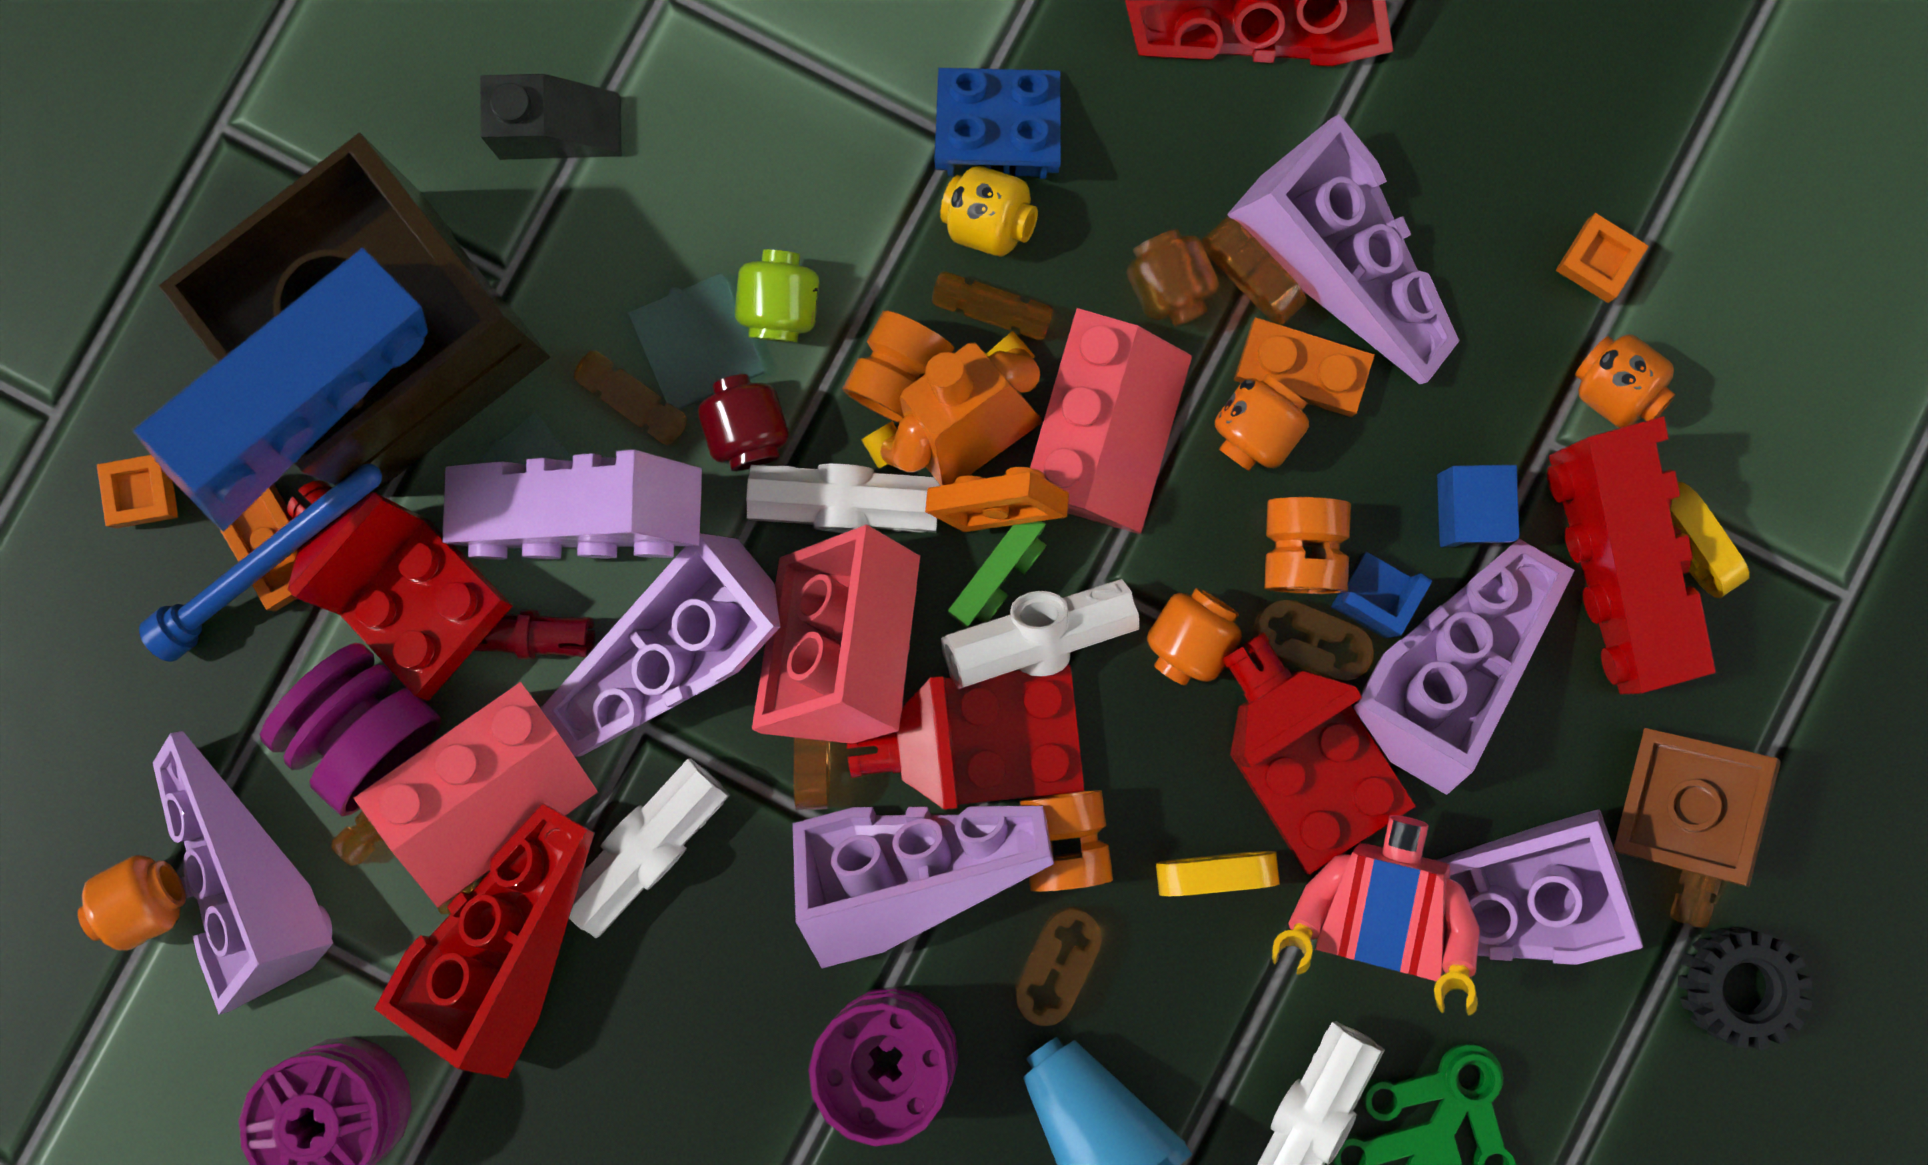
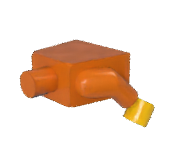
(961, 411)

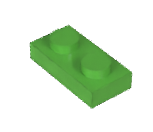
(983, 593)

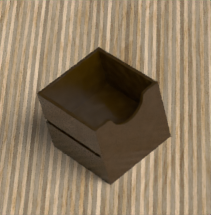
(306, 232)

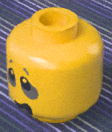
(988, 210)

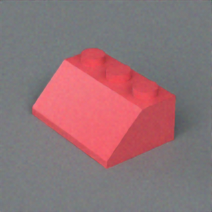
(1110, 418)
(840, 641)
(473, 791)

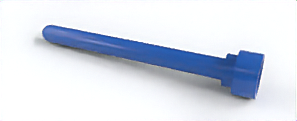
(176, 628)

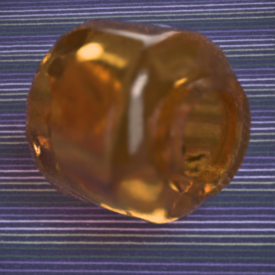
(1172, 277)

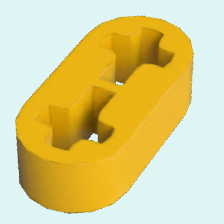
(1715, 560)
(1217, 873)

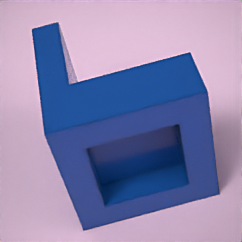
(1478, 505)
(1381, 596)

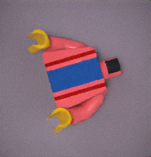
(1390, 913)

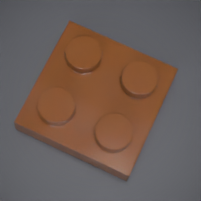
(1697, 806)

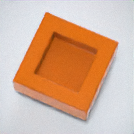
(1602, 258)
(135, 492)

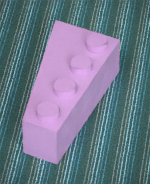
(573, 503)

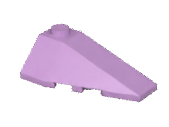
(1340, 243)
(673, 643)
(1454, 674)
(888, 877)
(1549, 893)
(250, 897)

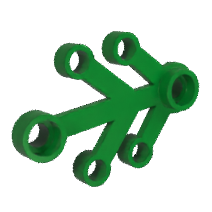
(1434, 1140)

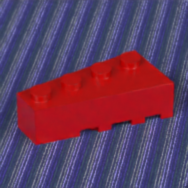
(1632, 557)

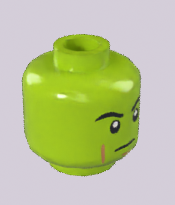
(777, 297)

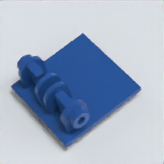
(998, 120)

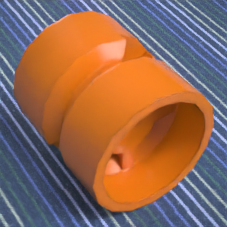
(897, 360)
(1312, 523)
(1067, 818)

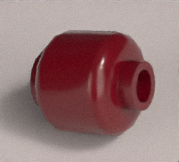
(743, 423)

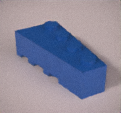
(283, 388)

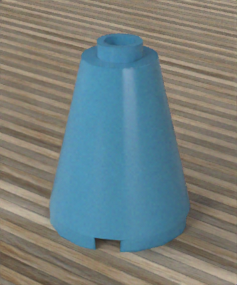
(1093, 1115)

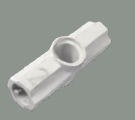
(839, 498)
(1040, 633)
(645, 846)
(1320, 1107)

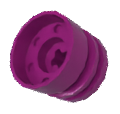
(343, 721)
(350, 1088)
(876, 1102)

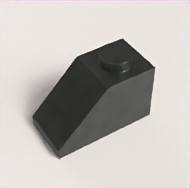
(548, 117)

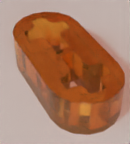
(1254, 271)
(1319, 627)
(811, 774)
(1071, 974)

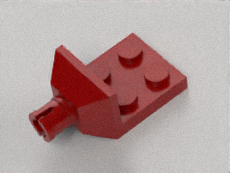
(397, 587)
(983, 740)
(1310, 757)

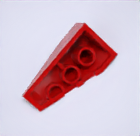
(1266, 29)
(487, 967)

